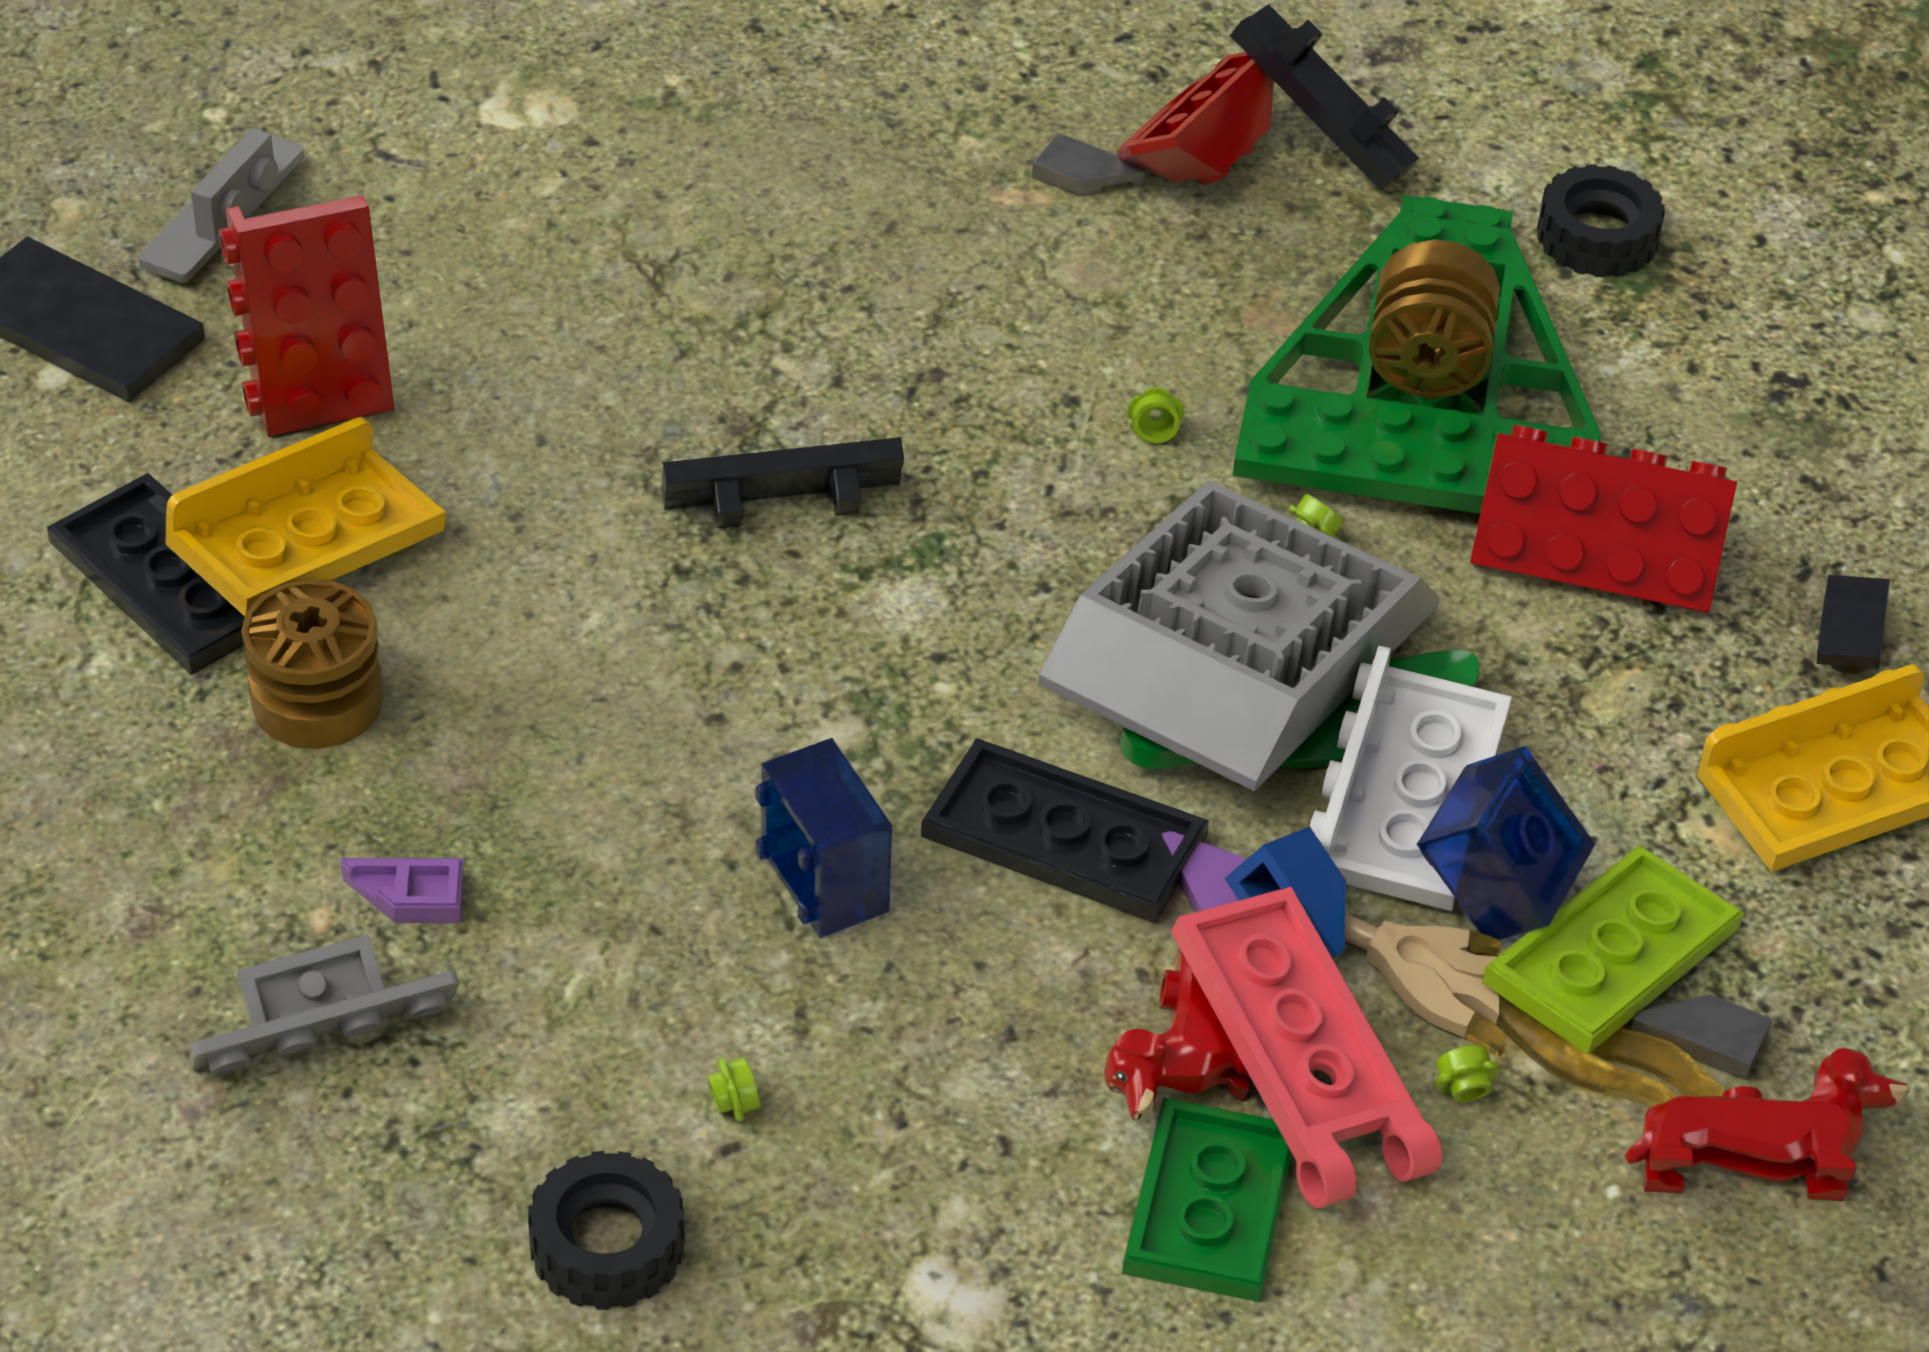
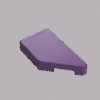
(1205, 873)
(409, 887)

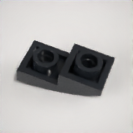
(1853, 623)

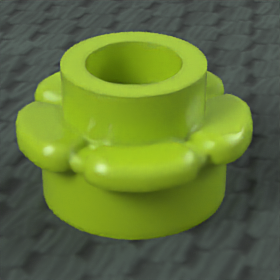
(1158, 428)
(1317, 515)
(1466, 1073)
(733, 1088)

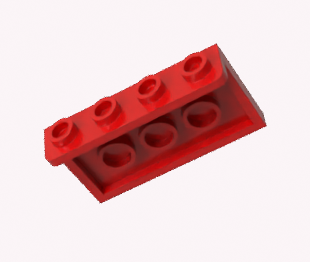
(308, 314)
(1604, 519)

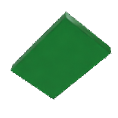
(1209, 1201)

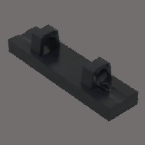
(1324, 96)
(782, 473)

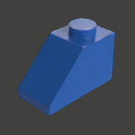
(1306, 867)

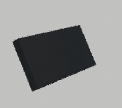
(89, 321)
(125, 554)
(1063, 829)

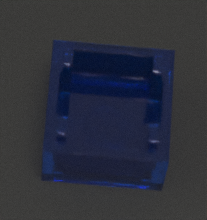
(825, 837)
(1506, 844)

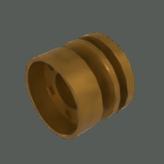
(1434, 319)
(313, 663)

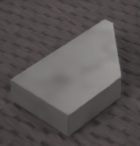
(1083, 167)
(1709, 1031)

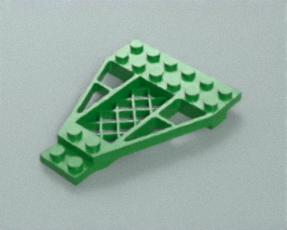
(1384, 438)

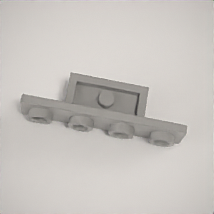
(239, 179)
(316, 995)

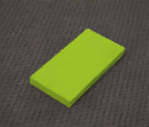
(1612, 949)

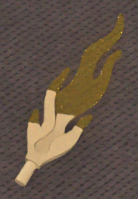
(1441, 980)

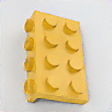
(299, 515)
(1824, 768)

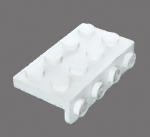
(1397, 771)

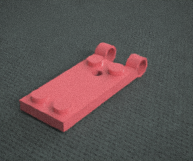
(1296, 1016)

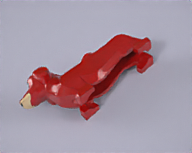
(1185, 1058)
(1767, 1135)

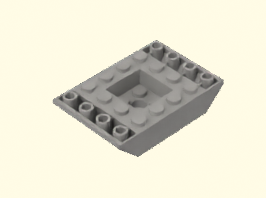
(1231, 633)

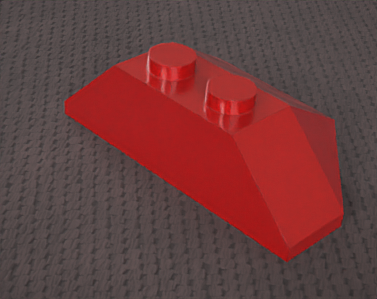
(1206, 124)

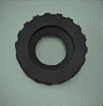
(1593, 248)
(613, 1277)

